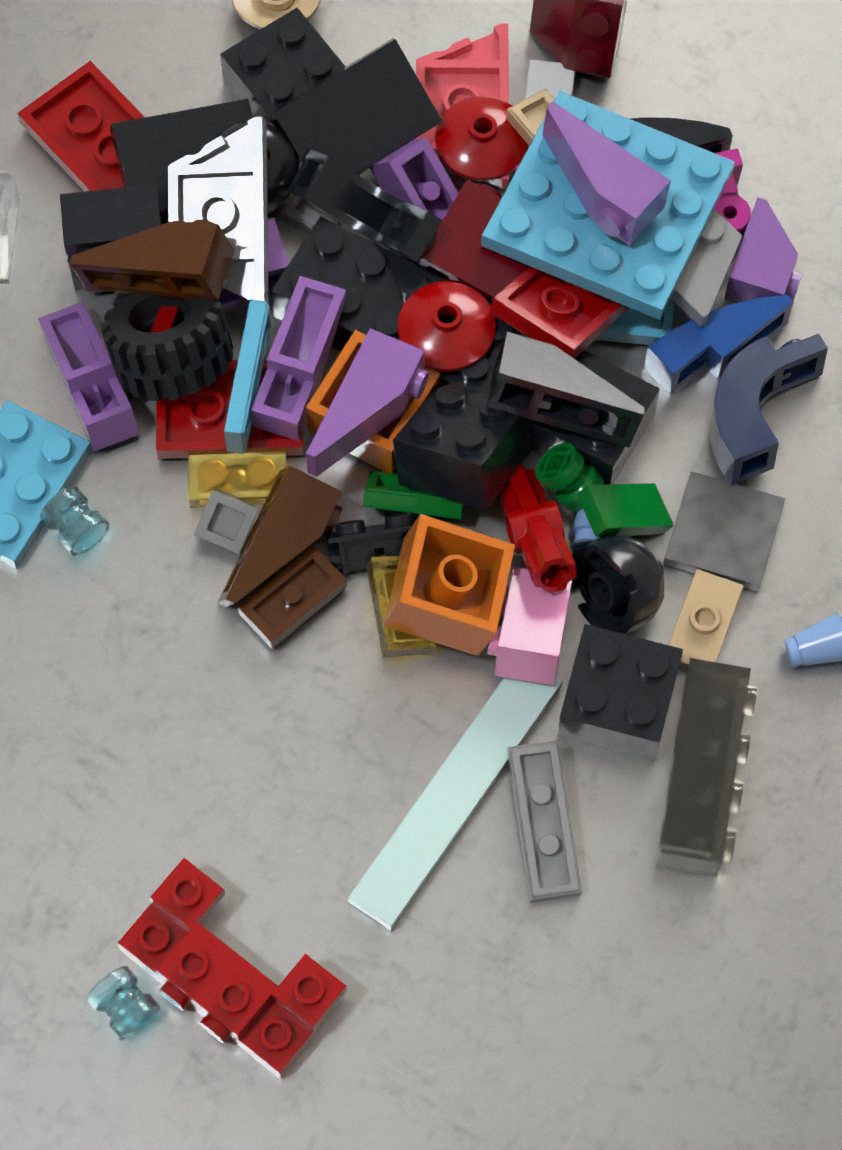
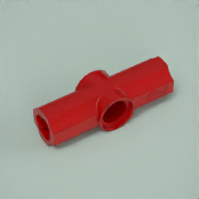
(537, 531)

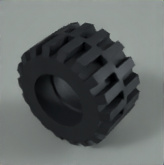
(169, 360)

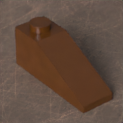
(161, 261)
(289, 522)

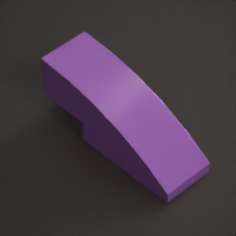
(298, 358)
(89, 376)

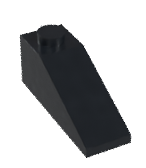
(557, 390)

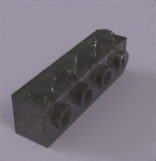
(704, 768)

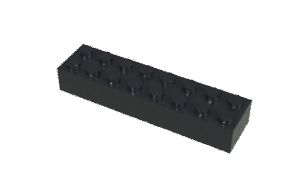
(378, 287)

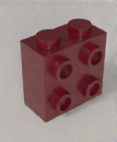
(458, 247)

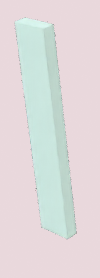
(450, 799)

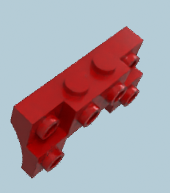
(220, 984)

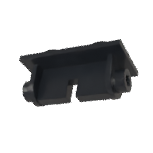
(358, 541)

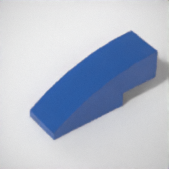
(726, 333)

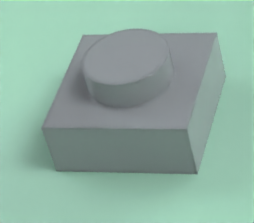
(226, 521)

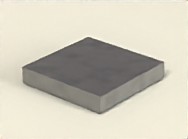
(724, 530)

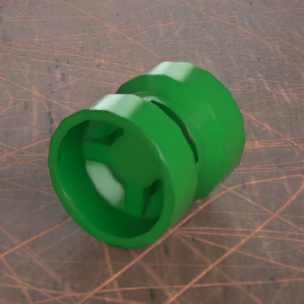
(565, 472)

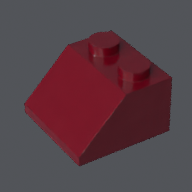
(580, 32)

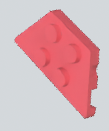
(467, 72)

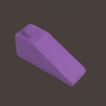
(609, 181)
(370, 398)

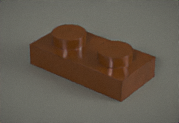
(292, 597)

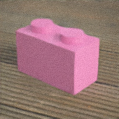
(530, 631)

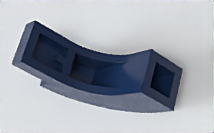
(738, 430)

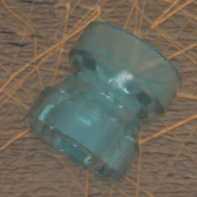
(74, 520)
(123, 1003)

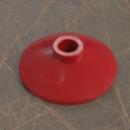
(477, 154)
(453, 344)

